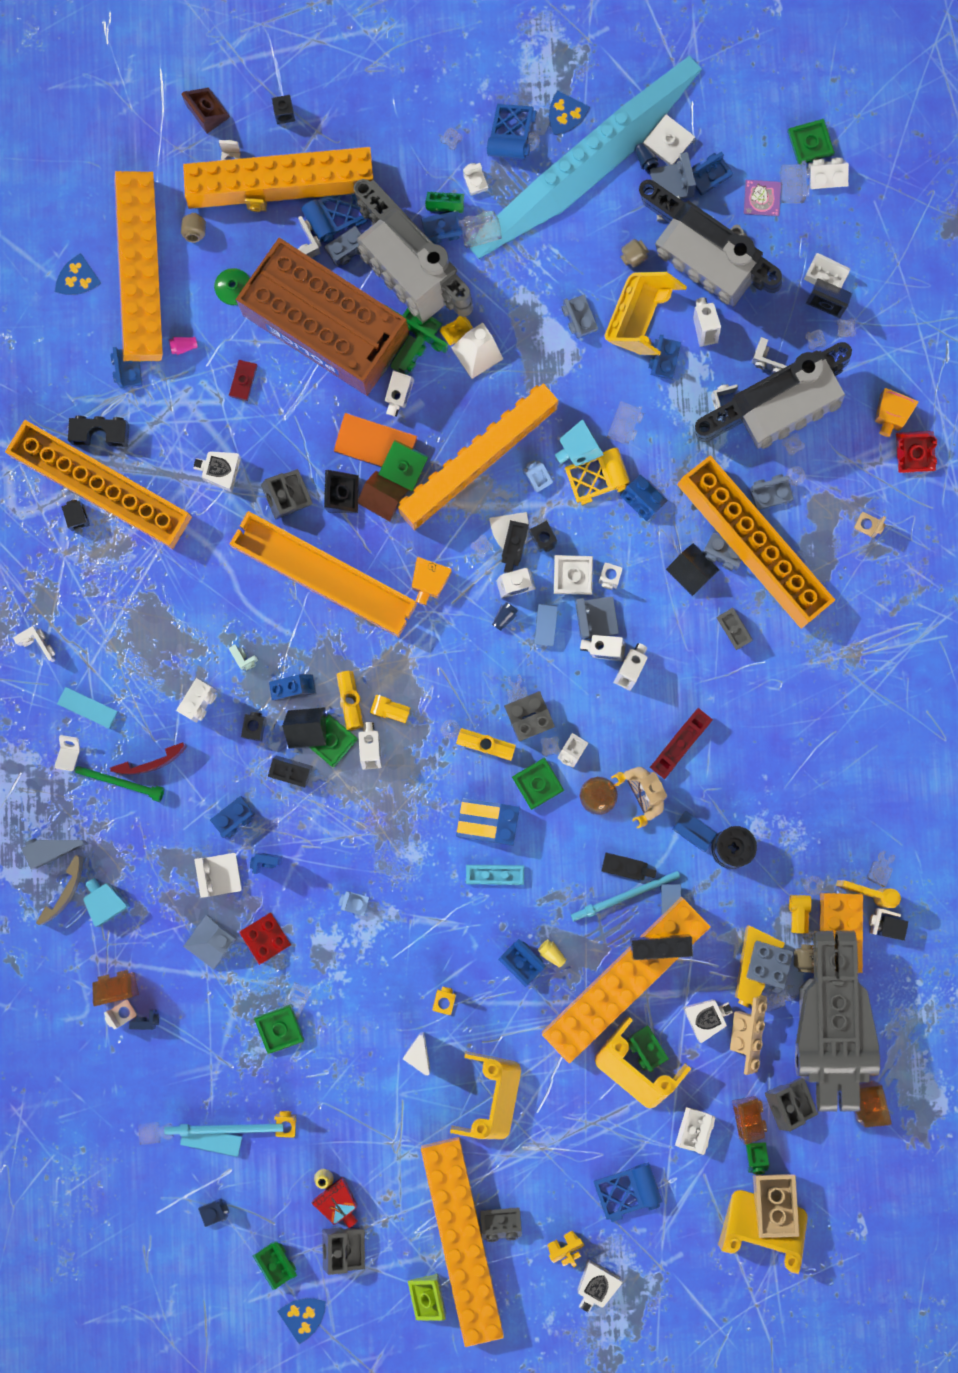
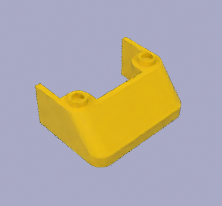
(636, 309)
(611, 1062)
(507, 1078)

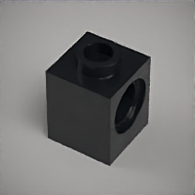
(283, 109)
(75, 515)
(543, 528)
(253, 735)
(892, 928)

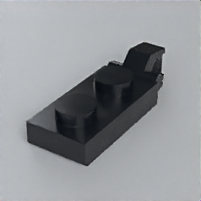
(514, 545)
(626, 867)

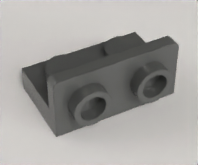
(501, 1224)

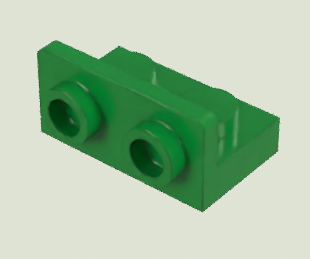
(444, 202)

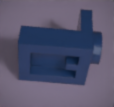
(142, 1023)
(214, 1212)

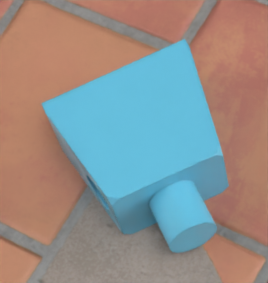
(579, 445)
(103, 902)

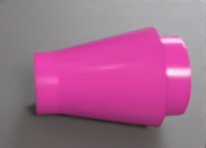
(182, 344)

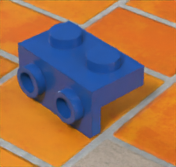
(711, 173)
(442, 226)
(643, 497)
(522, 962)

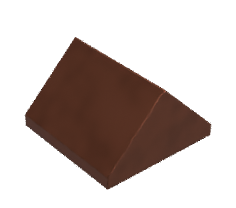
(205, 108)
(381, 496)

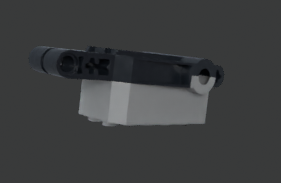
(707, 248)
(783, 399)

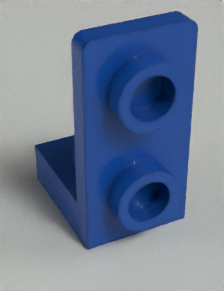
(290, 686)

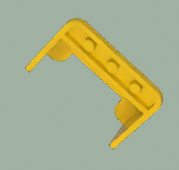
(742, 1225)

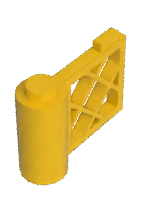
(613, 471)
(882, 897)

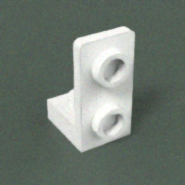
(312, 249)
(763, 363)
(26, 638)

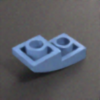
(545, 624)
(669, 896)

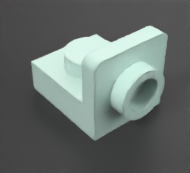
(239, 655)

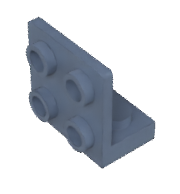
(676, 177)
(596, 617)
(769, 965)

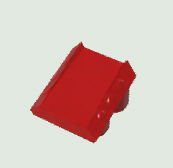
(916, 451)

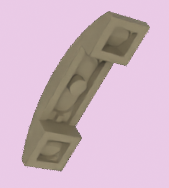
(74, 869)

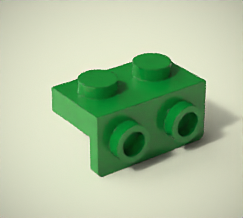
(408, 354)
(647, 1048)
(275, 1265)

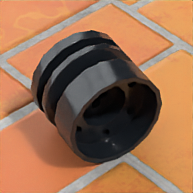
(741, 839)

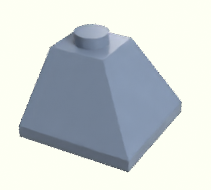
(210, 942)

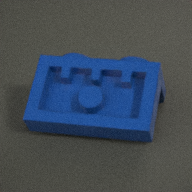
(665, 363)
(126, 372)
(232, 817)
(268, 861)

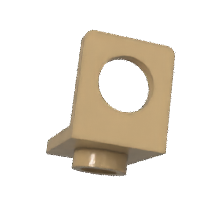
(877, 525)

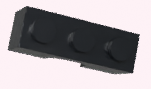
(81, 430)
(665, 947)

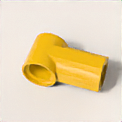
(385, 708)
(800, 908)

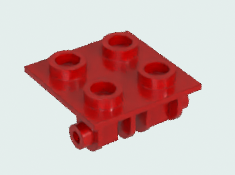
(265, 938)

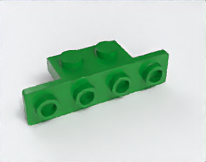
(425, 330)

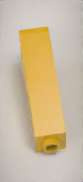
(748, 988)

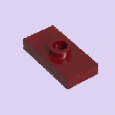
(243, 380)

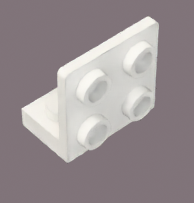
(197, 700)
(218, 875)

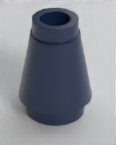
(646, 157)
(504, 616)

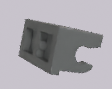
(734, 628)

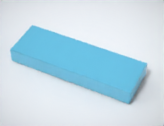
(87, 707)
(495, 874)
(216, 1142)

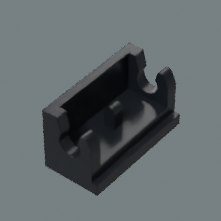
(290, 771)

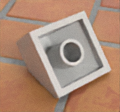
(477, 351)

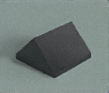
(829, 298)
(341, 492)
(692, 569)
(305, 727)

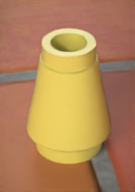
(551, 953)
(323, 1174)

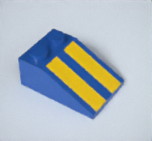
(488, 821)

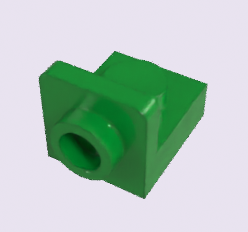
(757, 1158)

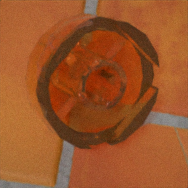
(598, 795)

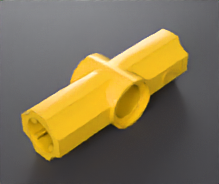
(351, 712)
(472, 740)

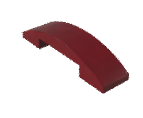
(681, 743)
(172, 753)

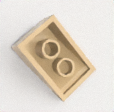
(776, 1205)

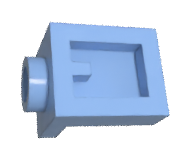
(537, 475)
(354, 903)

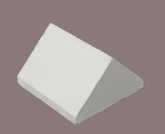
(418, 1056)

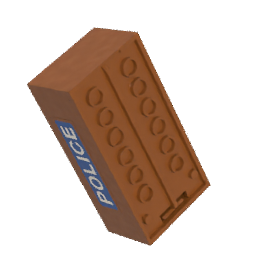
(323, 316)

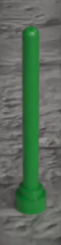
(155, 793)

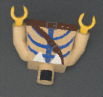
(647, 791)

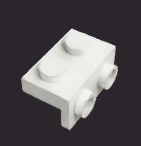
(829, 173)
(826, 270)
(695, 1130)

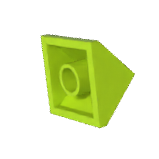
(427, 1298)

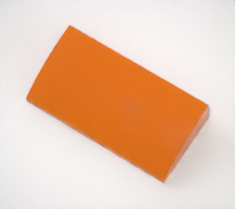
(368, 439)

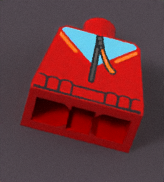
(337, 1203)

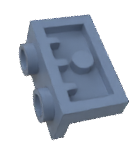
(344, 247)
(579, 315)
(771, 492)
(720, 551)

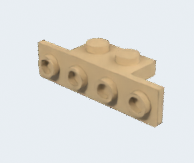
(748, 1032)

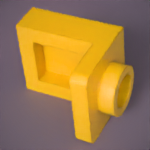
(456, 330)

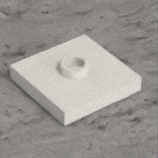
(669, 140)
(573, 575)

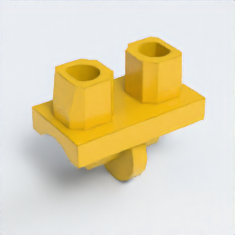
(558, 1253)

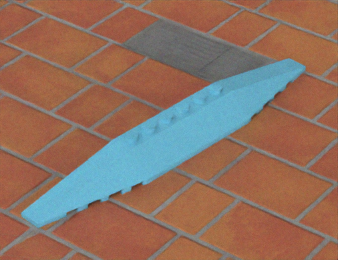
(592, 157)

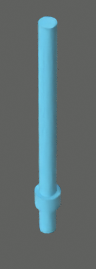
(591, 910)
(185, 1129)

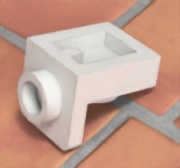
(474, 178)
(572, 750)

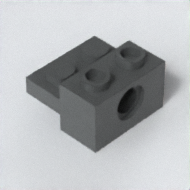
(286, 493)
(533, 724)
(791, 1104)
(338, 1258)

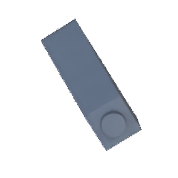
(45, 851)

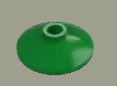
(224, 291)

